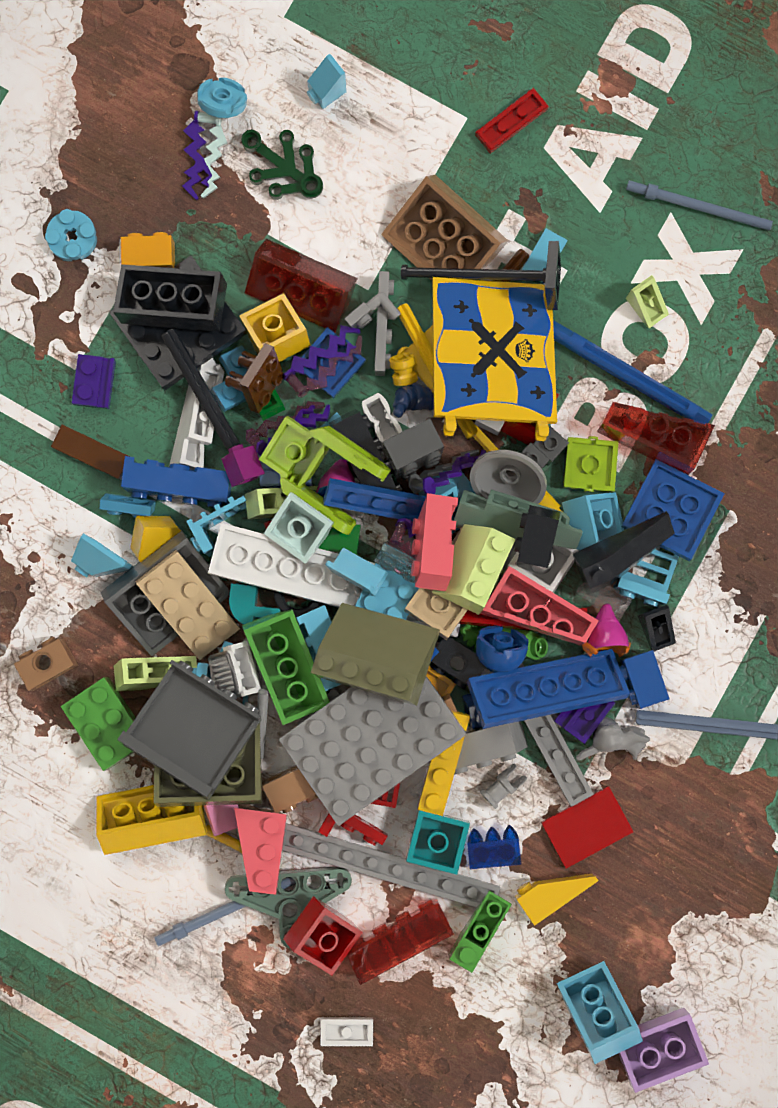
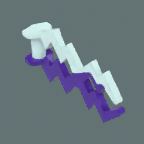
(201, 163)

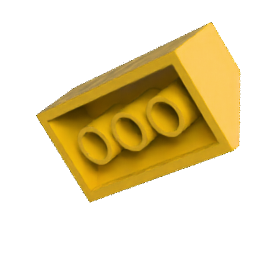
(133, 821)

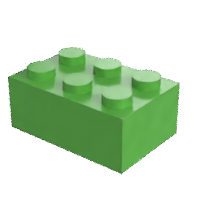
(99, 719)

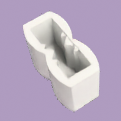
(379, 415)

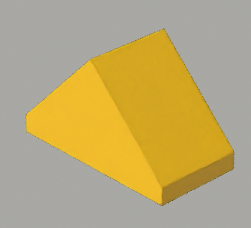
(151, 534)

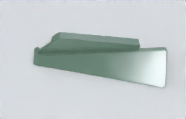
(505, 514)

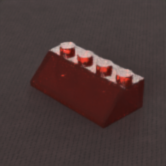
(311, 287)
(400, 940)

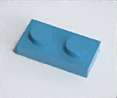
(117, 504)

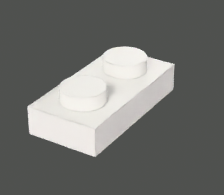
(346, 1031)

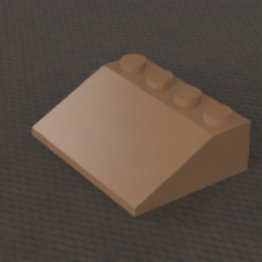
(443, 230)

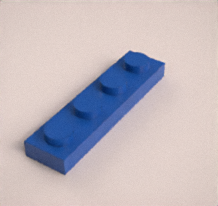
(373, 500)

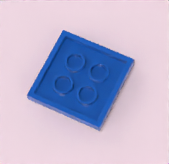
(687, 501)

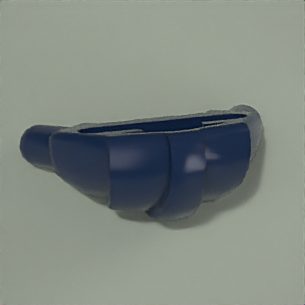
(413, 398)

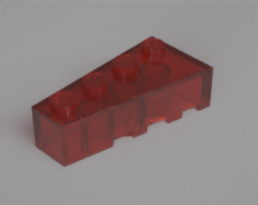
(657, 435)

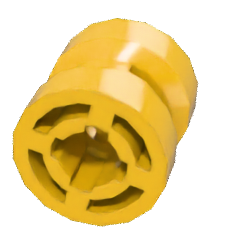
(403, 368)

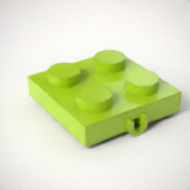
(590, 464)

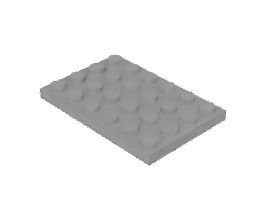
(369, 745)

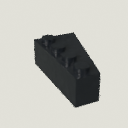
(355, 428)

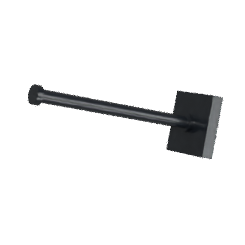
(549, 276)

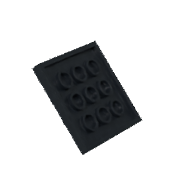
(200, 344)

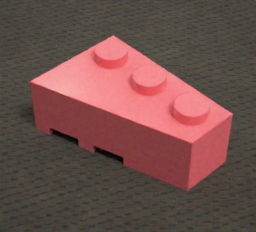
(262, 847)

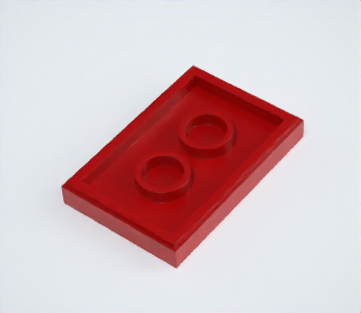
(587, 827)

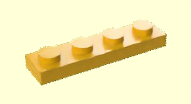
(441, 774)

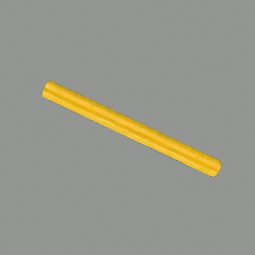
(426, 352)

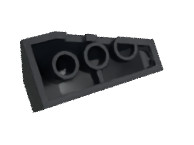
(614, 556)

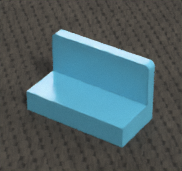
(358, 571)

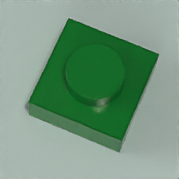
(273, 407)

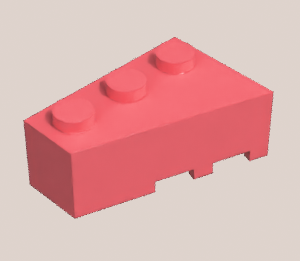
(434, 543)

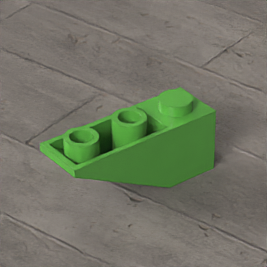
(479, 931)

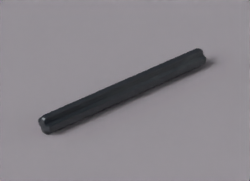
(200, 389)

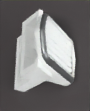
(236, 670)

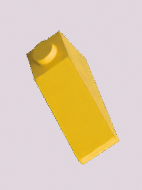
(549, 895)

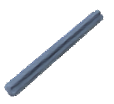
(707, 724)

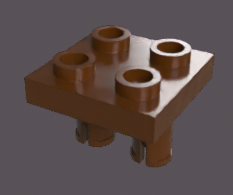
(261, 378)

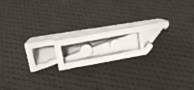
(194, 426)

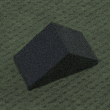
(658, 627)

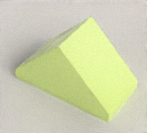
(648, 302)

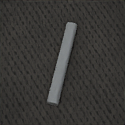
(262, 706)

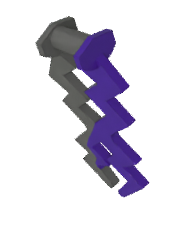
(428, 485)

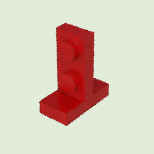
(371, 833)

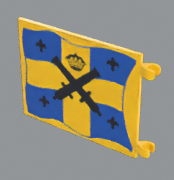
(493, 353)

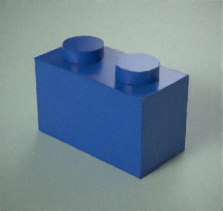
(644, 680)

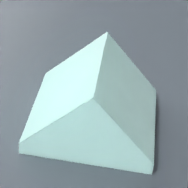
(299, 528)

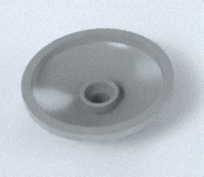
(509, 474)

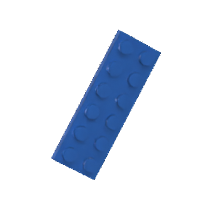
(547, 688)

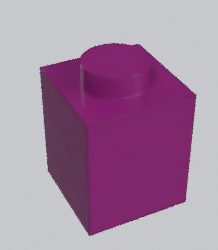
(242, 465)

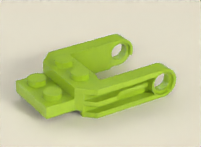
(298, 453)

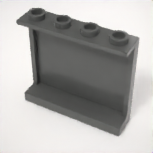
(191, 729)

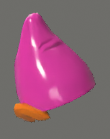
(607, 634)

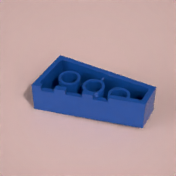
(175, 482)

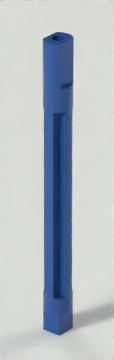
(630, 375)

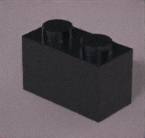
(538, 536)

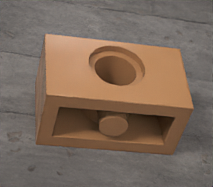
(30, 668)

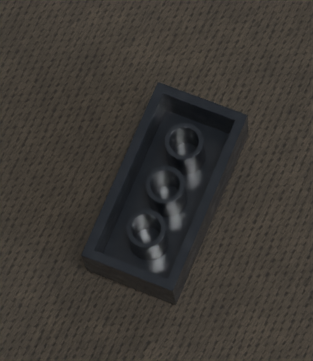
(170, 297)

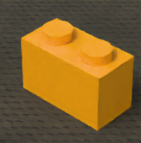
(148, 250)

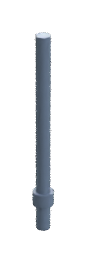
(651, 192)
(182, 929)

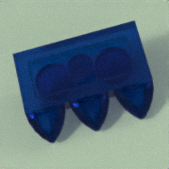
(494, 850)

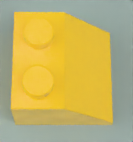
(276, 325)

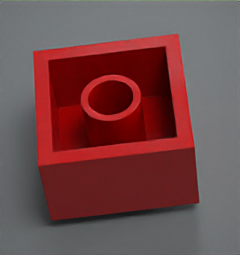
(322, 936)

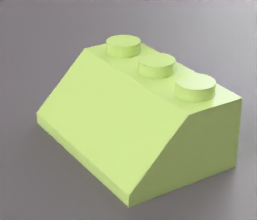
(476, 566)

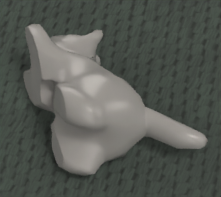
(610, 737)

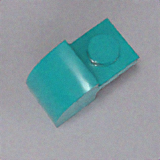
(244, 603)

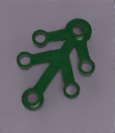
(285, 168)

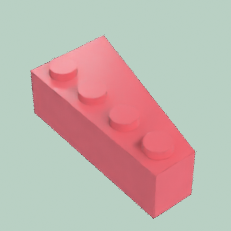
(534, 607)

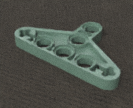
(299, 895)

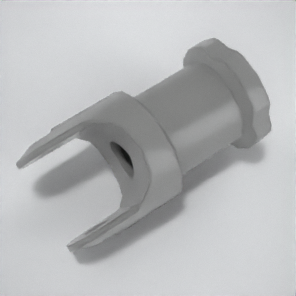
(502, 787)

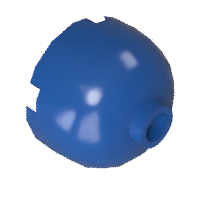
(500, 649)

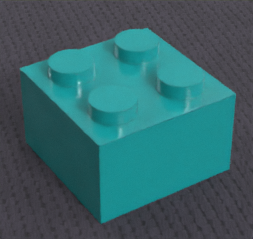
(438, 841)

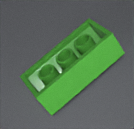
(286, 665)

